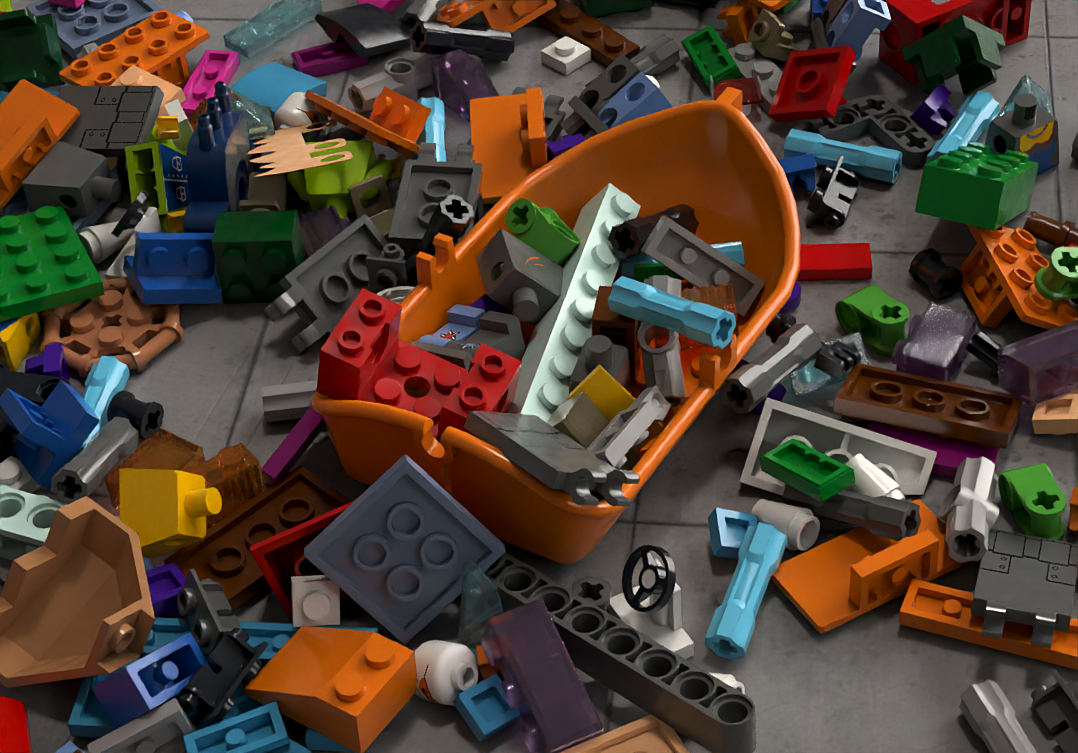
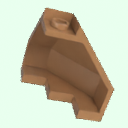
(76, 601)

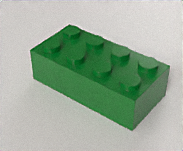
(977, 186)

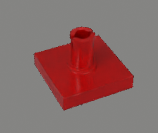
(812, 84)

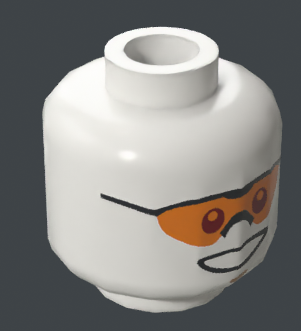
(298, 112)
(444, 671)

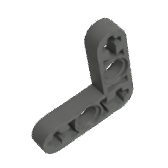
(875, 116)

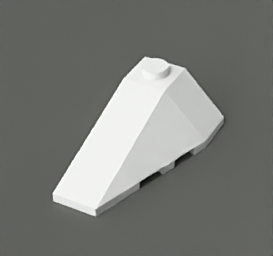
(781, 422)

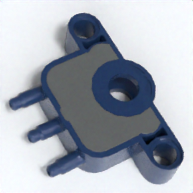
(218, 163)

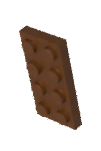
(929, 406)
(225, 549)

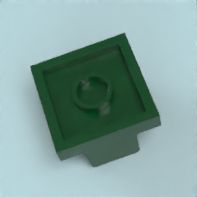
(954, 49)
(29, 50)

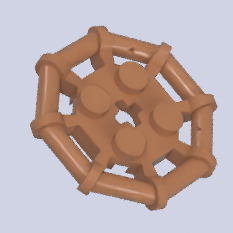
(96, 333)

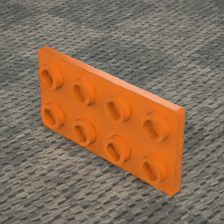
(497, 14)
(152, 45)
(393, 122)
(28, 130)
(507, 140)
(1002, 276)
(863, 571)

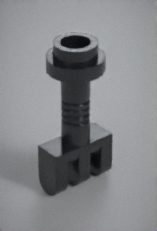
(830, 359)

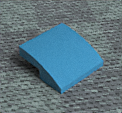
(274, 83)
(244, 729)

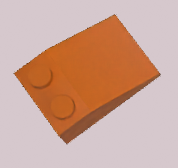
(338, 682)

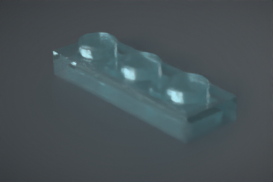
(271, 26)

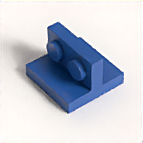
(173, 269)
(49, 433)

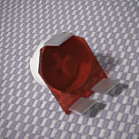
(750, 90)

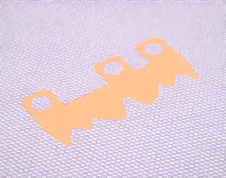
(292, 152)

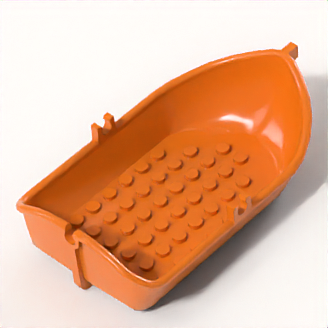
(680, 155)

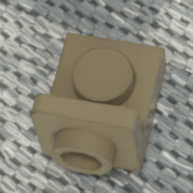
(770, 37)

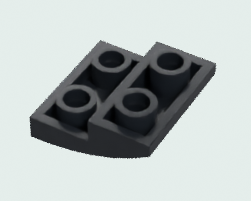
(365, 28)

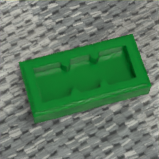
(710, 56)
(807, 470)

